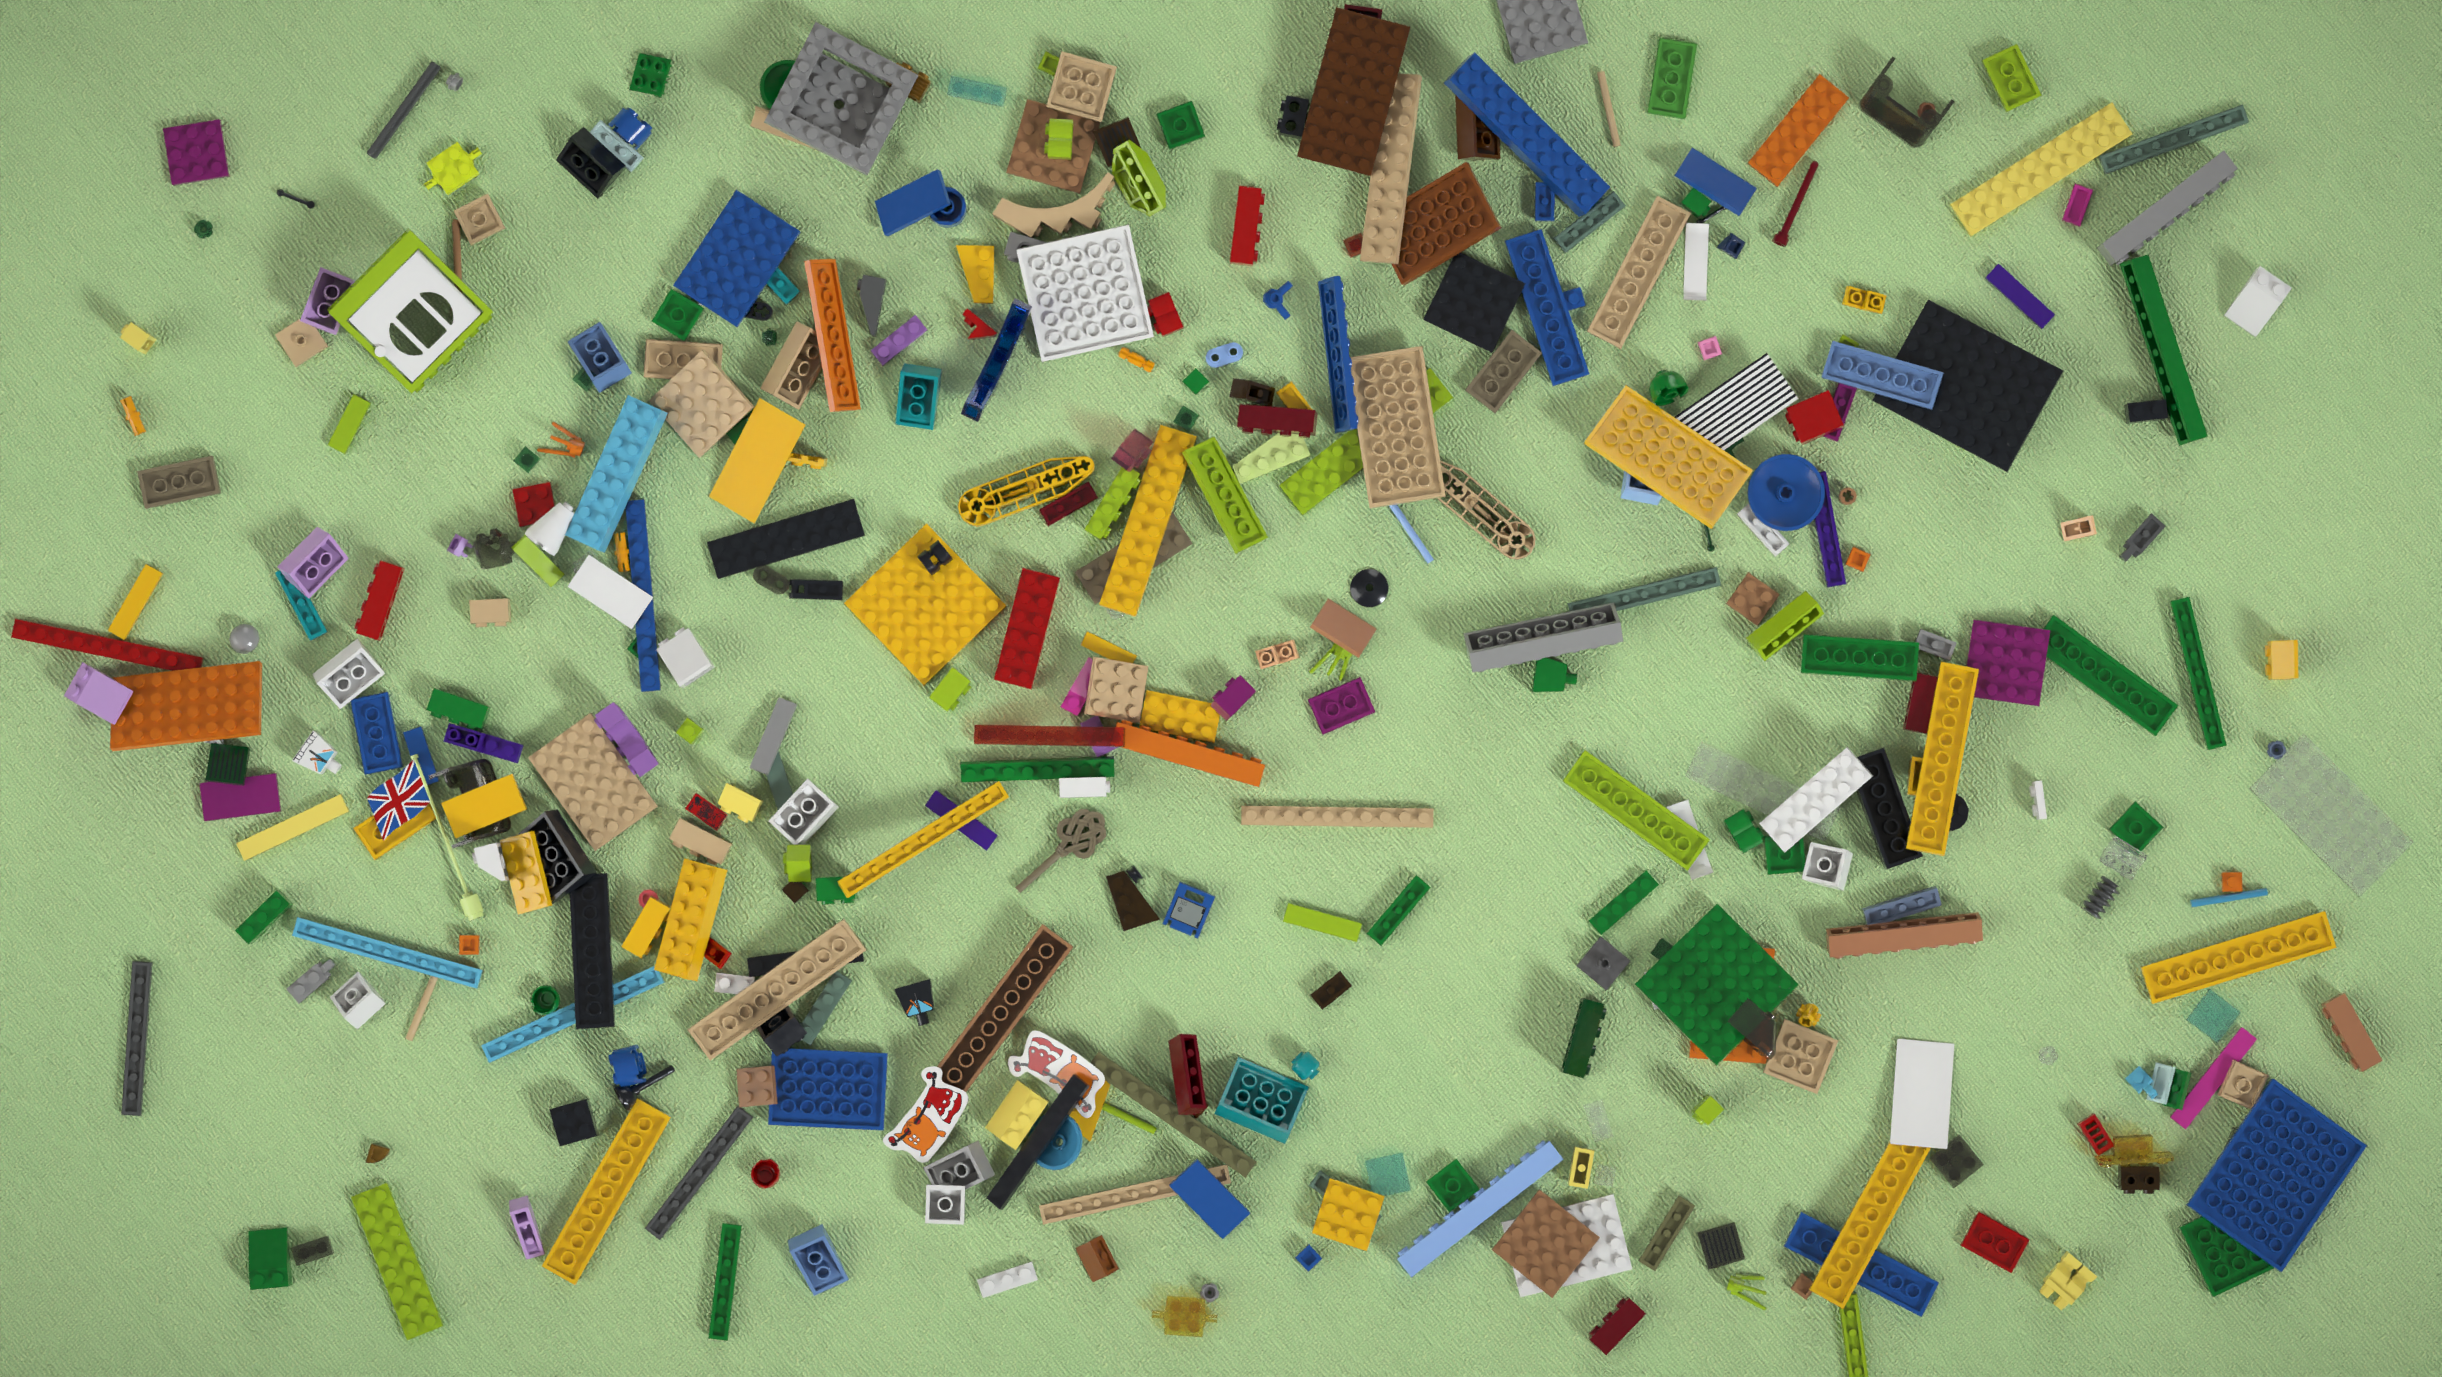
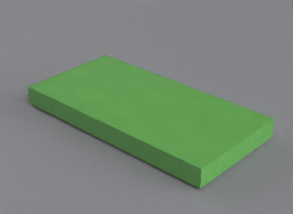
(1672, 78)

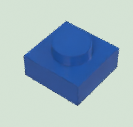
(1574, 298)
(1308, 1258)

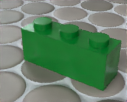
(458, 709)
(264, 917)

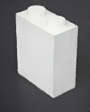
(1084, 787)

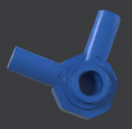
(1274, 298)

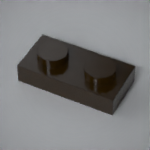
(1331, 990)

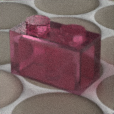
(1133, 450)

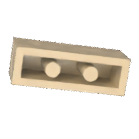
(700, 842)

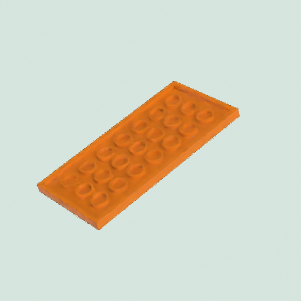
(190, 706)

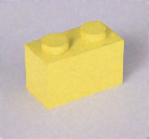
(137, 337)
(1580, 1167)

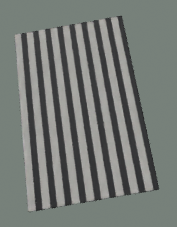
(1740, 403)

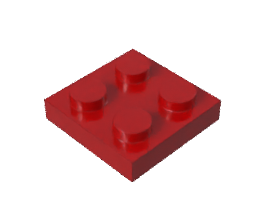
(533, 502)

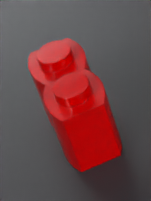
(1165, 315)

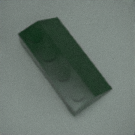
(1582, 1038)

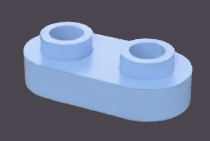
(1224, 355)

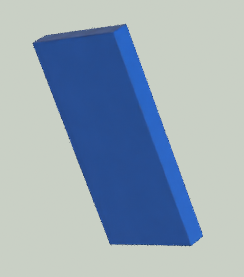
(1715, 181)
(912, 202)
(376, 733)
(1209, 1198)

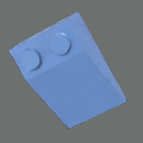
(600, 355)
(817, 1259)

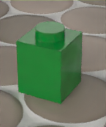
(1696, 203)

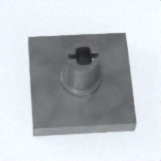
(1603, 963)

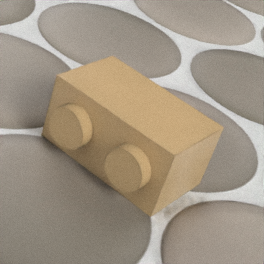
(490, 611)

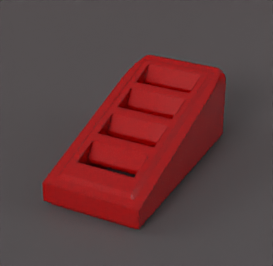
(2082, 1125)

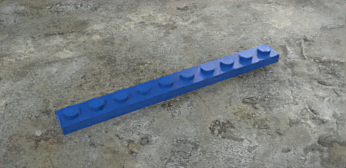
(642, 579)

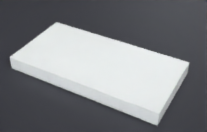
(610, 592)

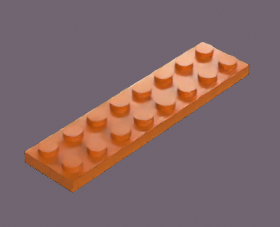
(832, 335)

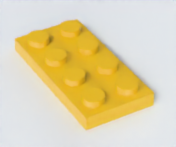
(1180, 716)
(525, 872)

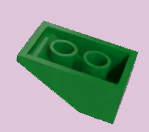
(269, 1259)

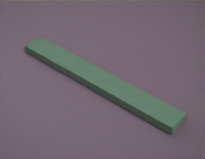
(2173, 139)
(1653, 591)

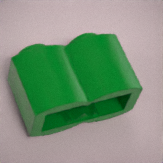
(1743, 830)

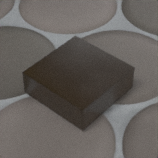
(795, 890)

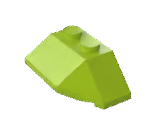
(1138, 178)

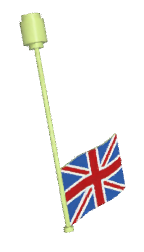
(402, 800)

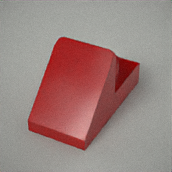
(982, 329)
(716, 953)

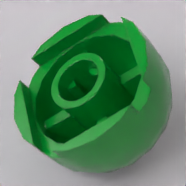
(1667, 386)

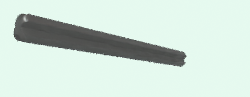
(403, 110)

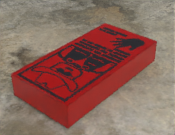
(706, 811)

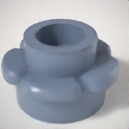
(2271, 749)

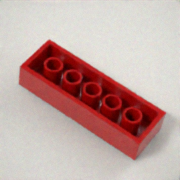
(1027, 628)

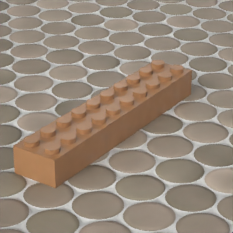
(1004, 1008)

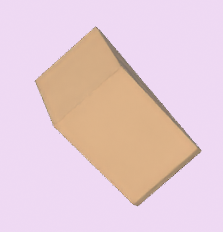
(2078, 528)

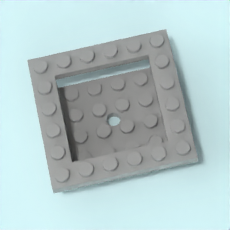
(870, 109)

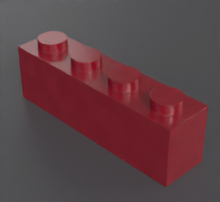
(1277, 420)
(1187, 1074)

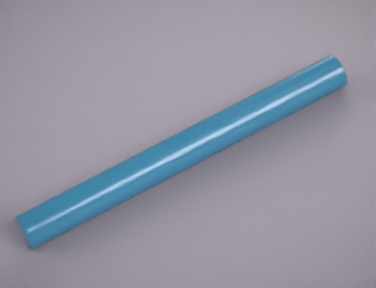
(2229, 897)

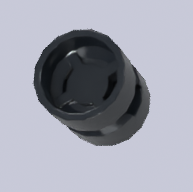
(939, 552)

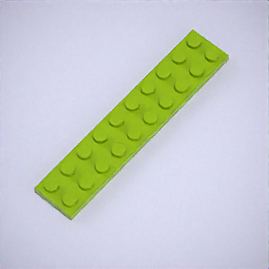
(1341, 460)

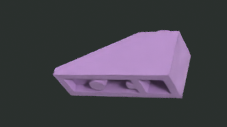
(526, 1227)

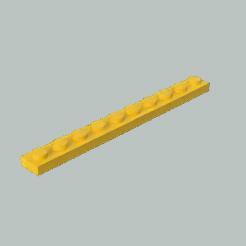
(922, 839)

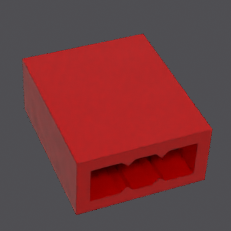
(1814, 417)

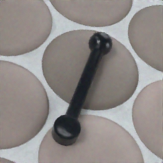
(310, 204)
(1710, 215)

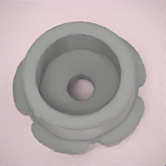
(454, 82)
(1214, 1292)

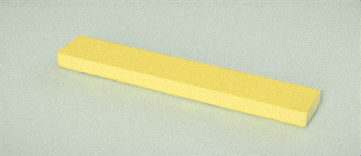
(292, 827)

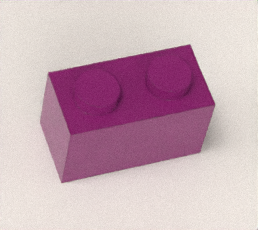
(1233, 697)

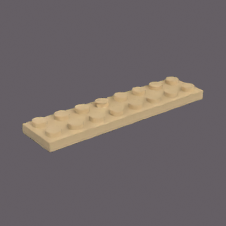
(1638, 272)

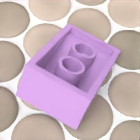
(98, 693)

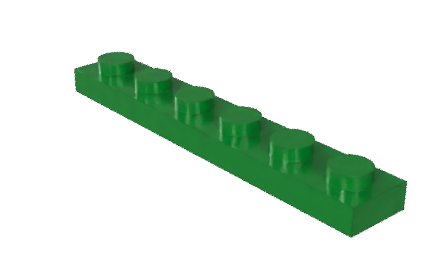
(725, 1281)

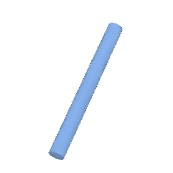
(1412, 534)

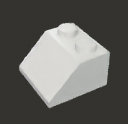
(491, 860)
(1827, 866)
(357, 1000)
(945, 1204)

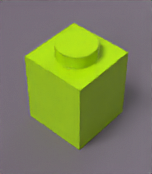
(690, 731)

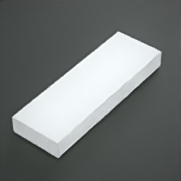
(1769, 537)

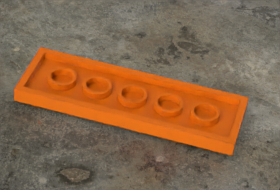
(1798, 130)

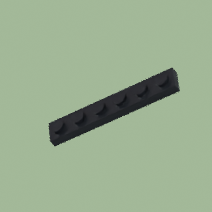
(762, 964)

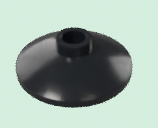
(1369, 598)

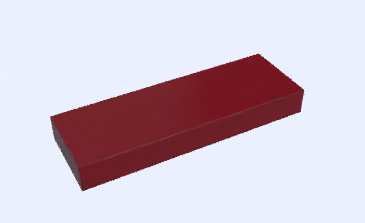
(1068, 503)

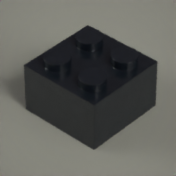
(782, 1031)
(574, 1122)

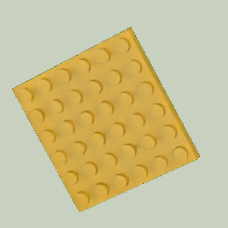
(923, 615)

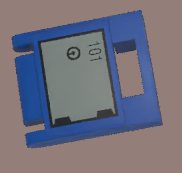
(1188, 913)

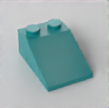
(918, 396)

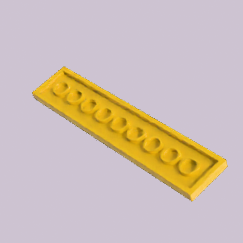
(1147, 521)
(1942, 759)
(2238, 957)
(606, 1191)
(1868, 1222)

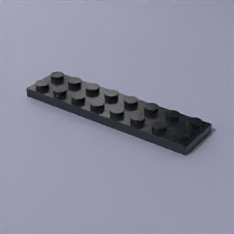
(786, 538)
(592, 954)

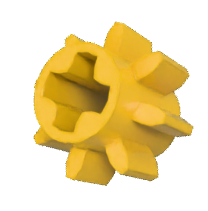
(1808, 1015)

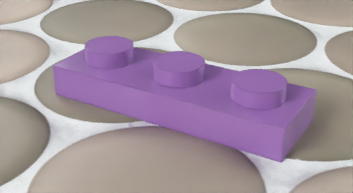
(899, 340)

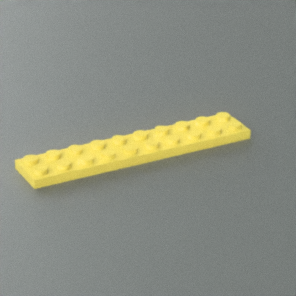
(2041, 169)

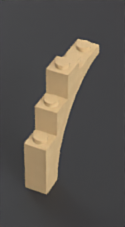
(1083, 211)

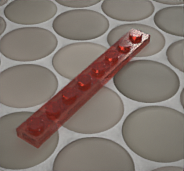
(1049, 735)

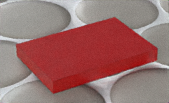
(1994, 1242)

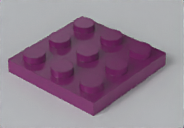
(196, 152)

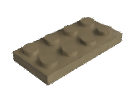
(1503, 371)
(179, 482)

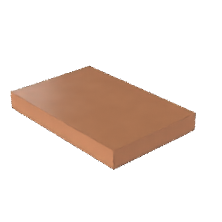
(1343, 628)

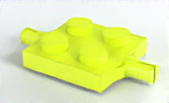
(452, 168)

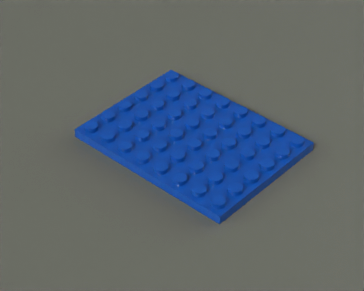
(2276, 1175)

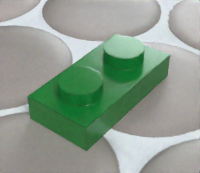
(2178, 1089)

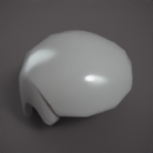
(244, 638)

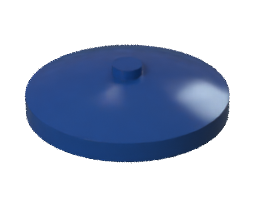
(1786, 492)

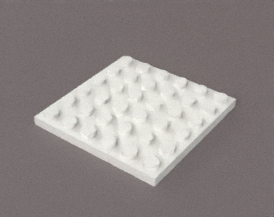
(1085, 293)

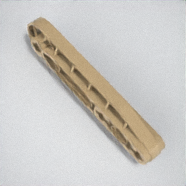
(1469, 499)

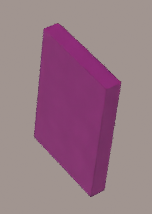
(1341, 705)

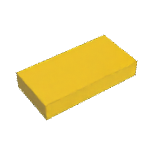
(1292, 397)

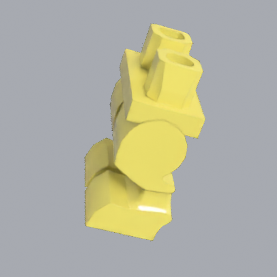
(2067, 1287)

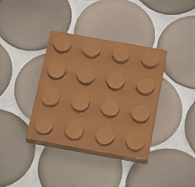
(1028, 151)
(1545, 1243)

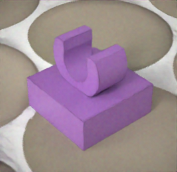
(457, 546)

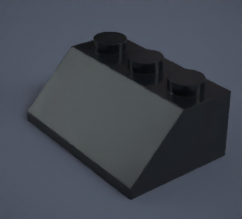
(590, 162)

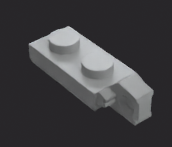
(310, 980)

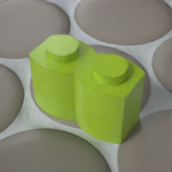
(1060, 139)

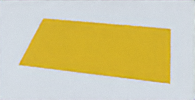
(757, 460)

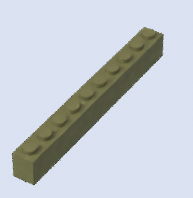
(1168, 1112)

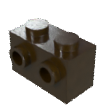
(2138, 1178)

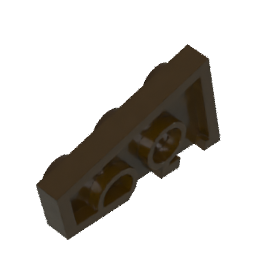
(1129, 902)

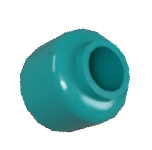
(1305, 1065)

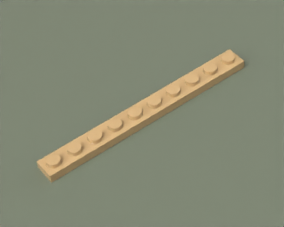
(1337, 816)
(1118, 1197)

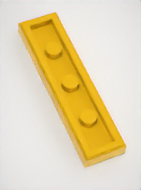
(135, 602)

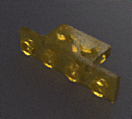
(2133, 1150)

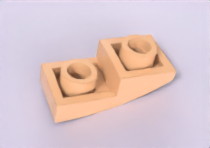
(1277, 654)

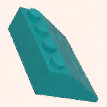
(1261, 1100)

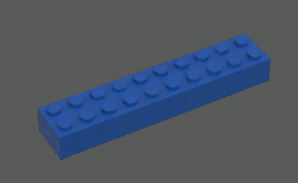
(1527, 134)

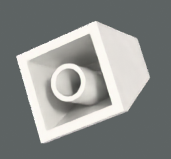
(684, 657)

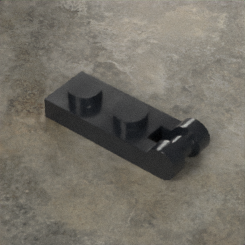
(816, 589)

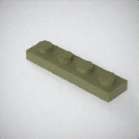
(1666, 1233)

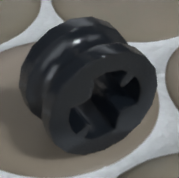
(1134, 874)

